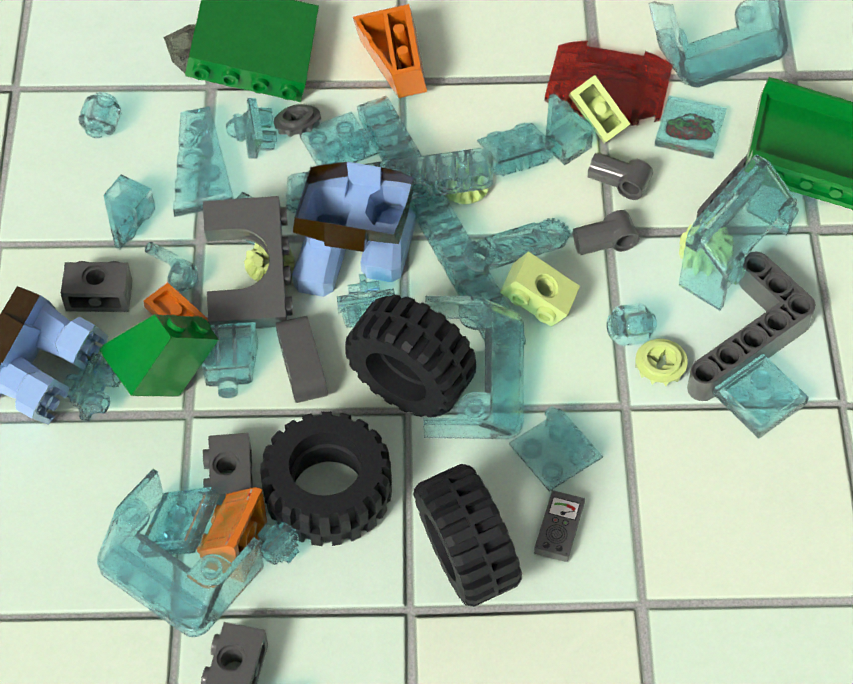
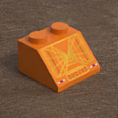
(234, 524)

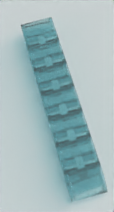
(432, 174)

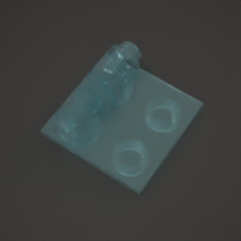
(339, 141)
(514, 144)
(555, 449)

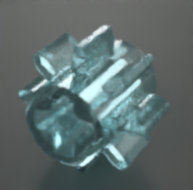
(278, 543)

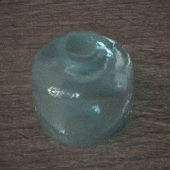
(99, 115)
(631, 324)

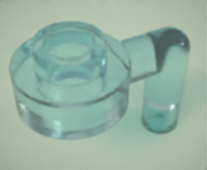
(182, 274)

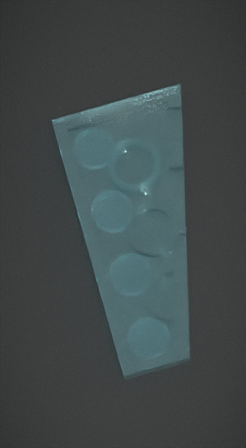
(199, 164)

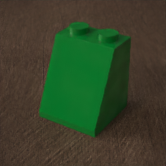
(160, 354)

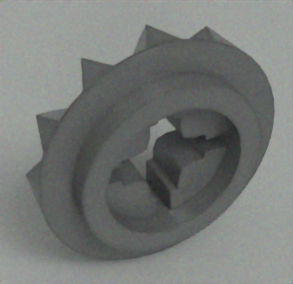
(297, 119)

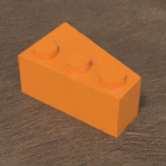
(394, 47)

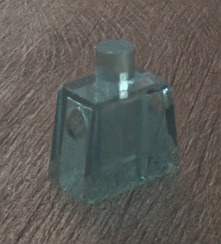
(232, 358)

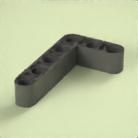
(783, 304)

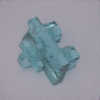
(249, 128)
(353, 304)
(88, 387)

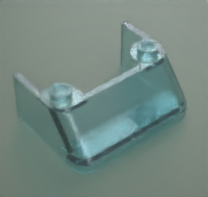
(753, 43)
(732, 228)
(499, 409)
(178, 594)

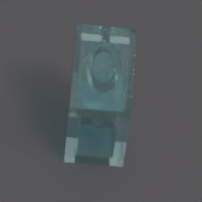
(567, 131)
(127, 207)

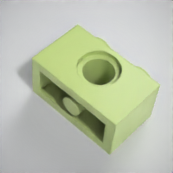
(599, 109)
(540, 289)

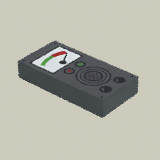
(559, 526)

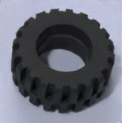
(411, 356)
(327, 440)
(468, 534)

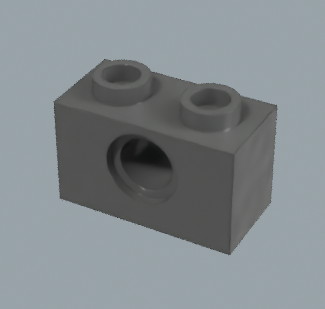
(96, 286)
(224, 454)
(238, 644)

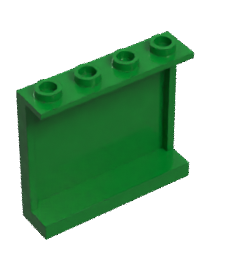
(254, 45)
(806, 140)

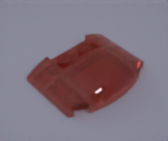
(632, 80)

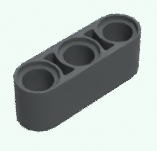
(301, 359)

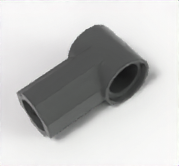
(629, 177)
(614, 231)

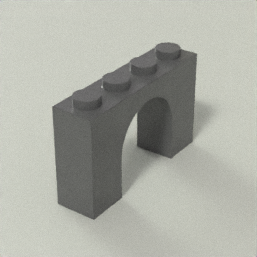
(260, 222)

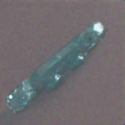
(512, 244)

